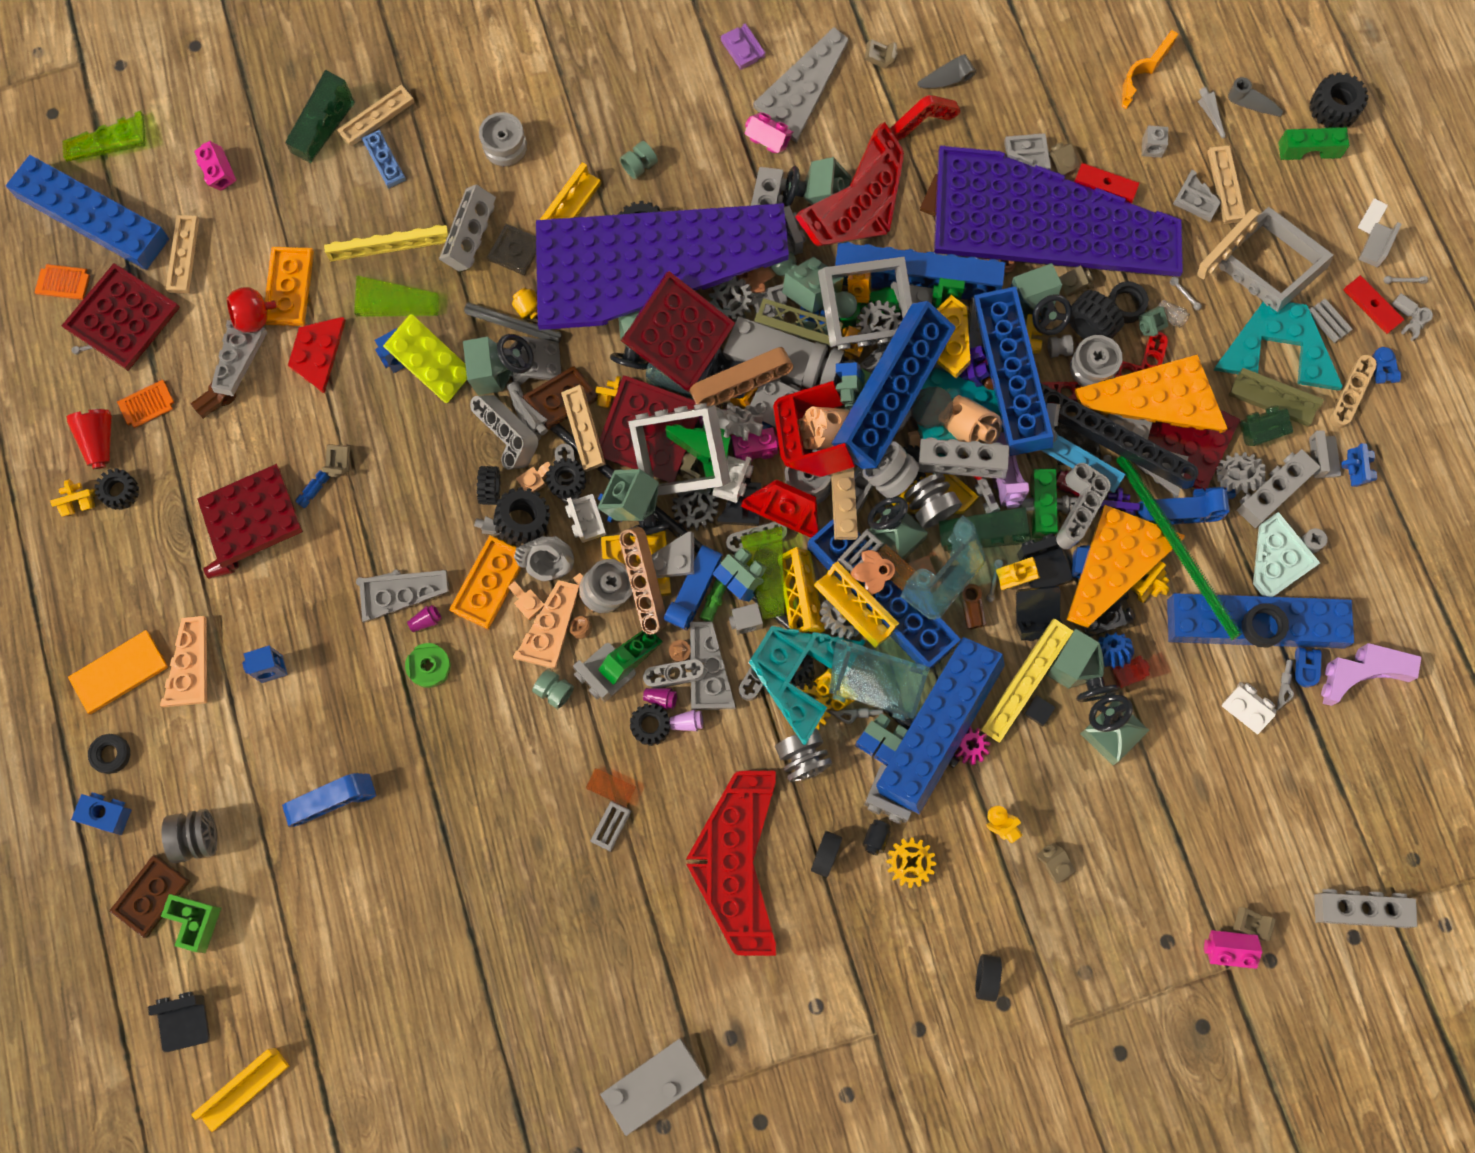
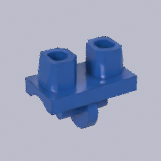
(1358, 465)

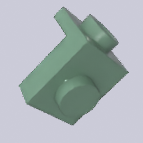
(1153, 321)

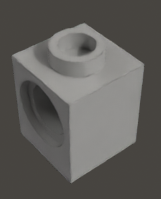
(1154, 141)
(746, 619)

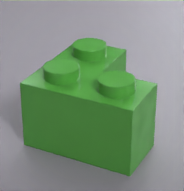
(197, 921)

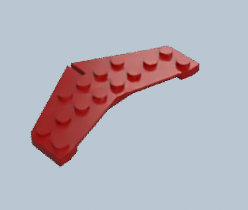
(867, 204)
(730, 876)

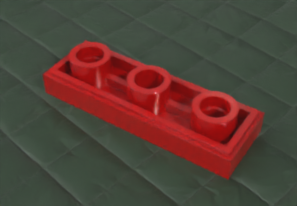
(1097, 178)
(1366, 297)

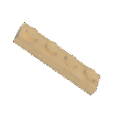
(375, 116)
(1226, 184)
(1225, 247)
(182, 254)
(583, 428)
(844, 505)

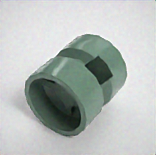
(636, 161)
(555, 690)

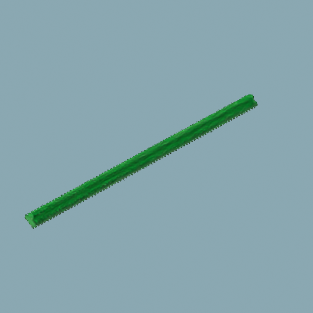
(1178, 547)

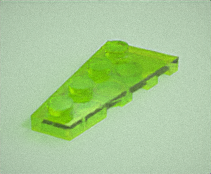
(117, 137)
(390, 299)
(768, 549)

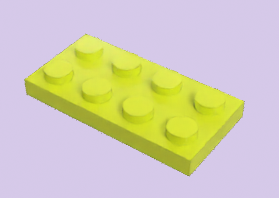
(427, 358)

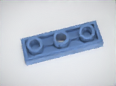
(383, 159)

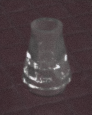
(1175, 314)

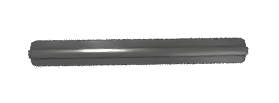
(511, 322)

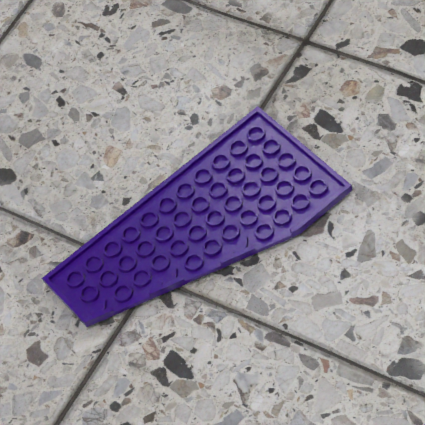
(1034, 215)
(613, 263)

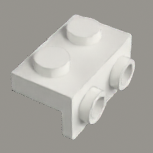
(738, 472)
(586, 518)
(1250, 707)

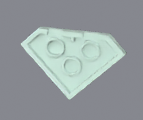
(1279, 557)

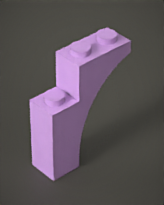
(1012, 489)
(1371, 663)

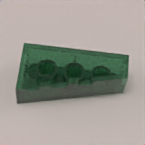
(320, 116)
(993, 529)

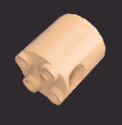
(973, 422)
(821, 426)

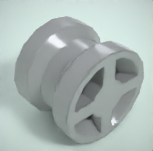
(1320, 538)

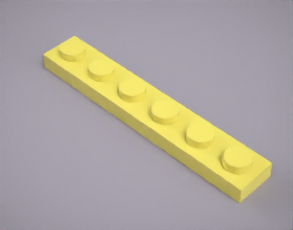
(387, 243)
(1026, 680)

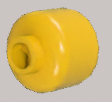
(525, 303)

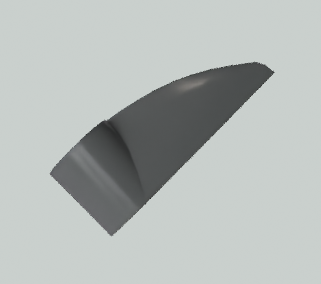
(954, 71)
(1243, 95)

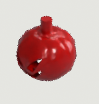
(248, 309)

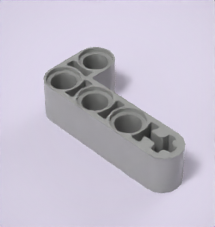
(519, 439)
(1092, 490)

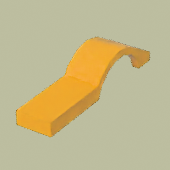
(1146, 65)

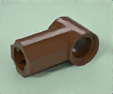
(211, 401)
(973, 609)

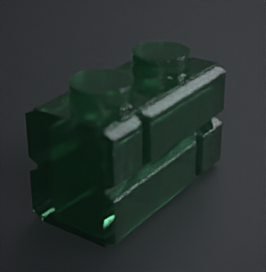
(1266, 426)

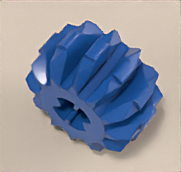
(1116, 650)

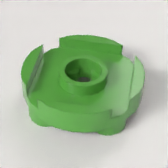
(437, 673)

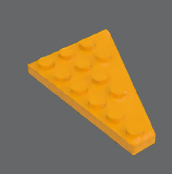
(1164, 393)
(1118, 557)

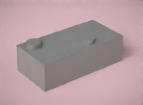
(753, 339)
(653, 1086)

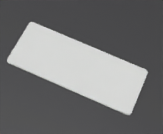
(1372, 215)

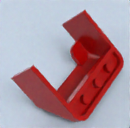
(788, 411)

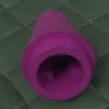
(425, 618)
(661, 697)

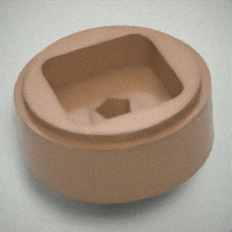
(580, 627)
(679, 651)

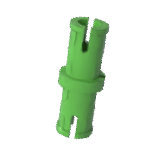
(713, 601)

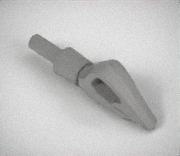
(1285, 682)
(860, 713)

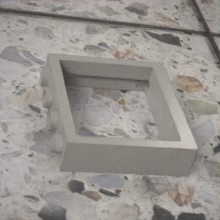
(1295, 239)
(829, 301)
(714, 442)

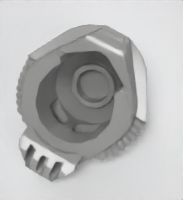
(545, 558)

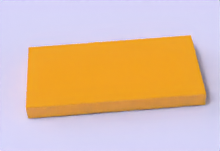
(289, 285)
(487, 583)
(118, 672)

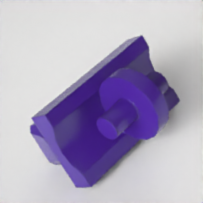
(974, 371)
(1118, 496)

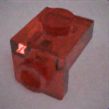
(1132, 673)

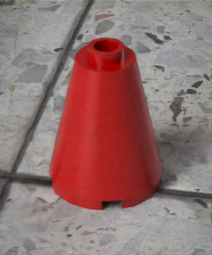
(92, 435)

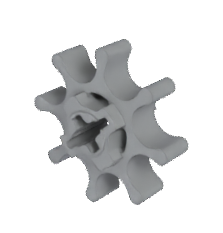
(739, 421)

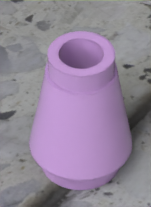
(687, 721)

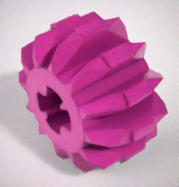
(976, 753)

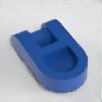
(1386, 359)
(1307, 674)

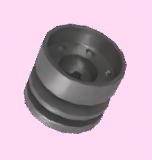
(930, 497)
(803, 757)
(189, 836)

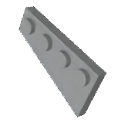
(235, 358)
(396, 592)
(714, 689)

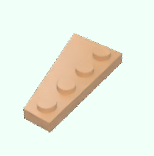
(547, 635)
(189, 665)

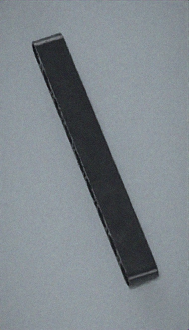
(1122, 435)

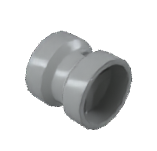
(1060, 346)

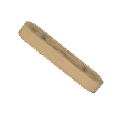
(1353, 391)

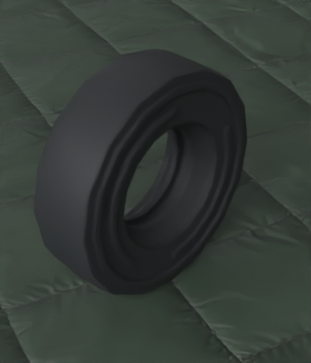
(99, 744)

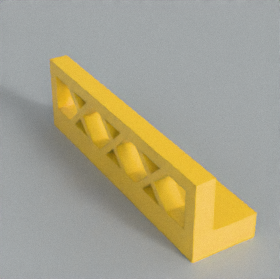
(573, 195)
(804, 588)
(855, 607)
(241, 1089)

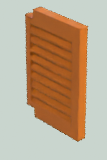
(62, 282)
(146, 404)

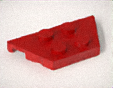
(316, 351)
(785, 506)

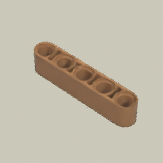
(742, 377)
(647, 570)

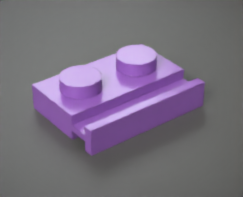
(742, 46)

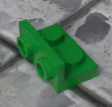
(946, 288)

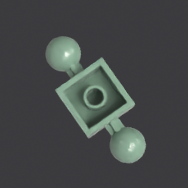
(803, 286)

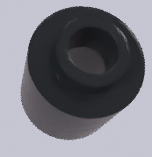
(877, 837)

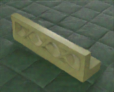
(793, 328)
(1257, 392)

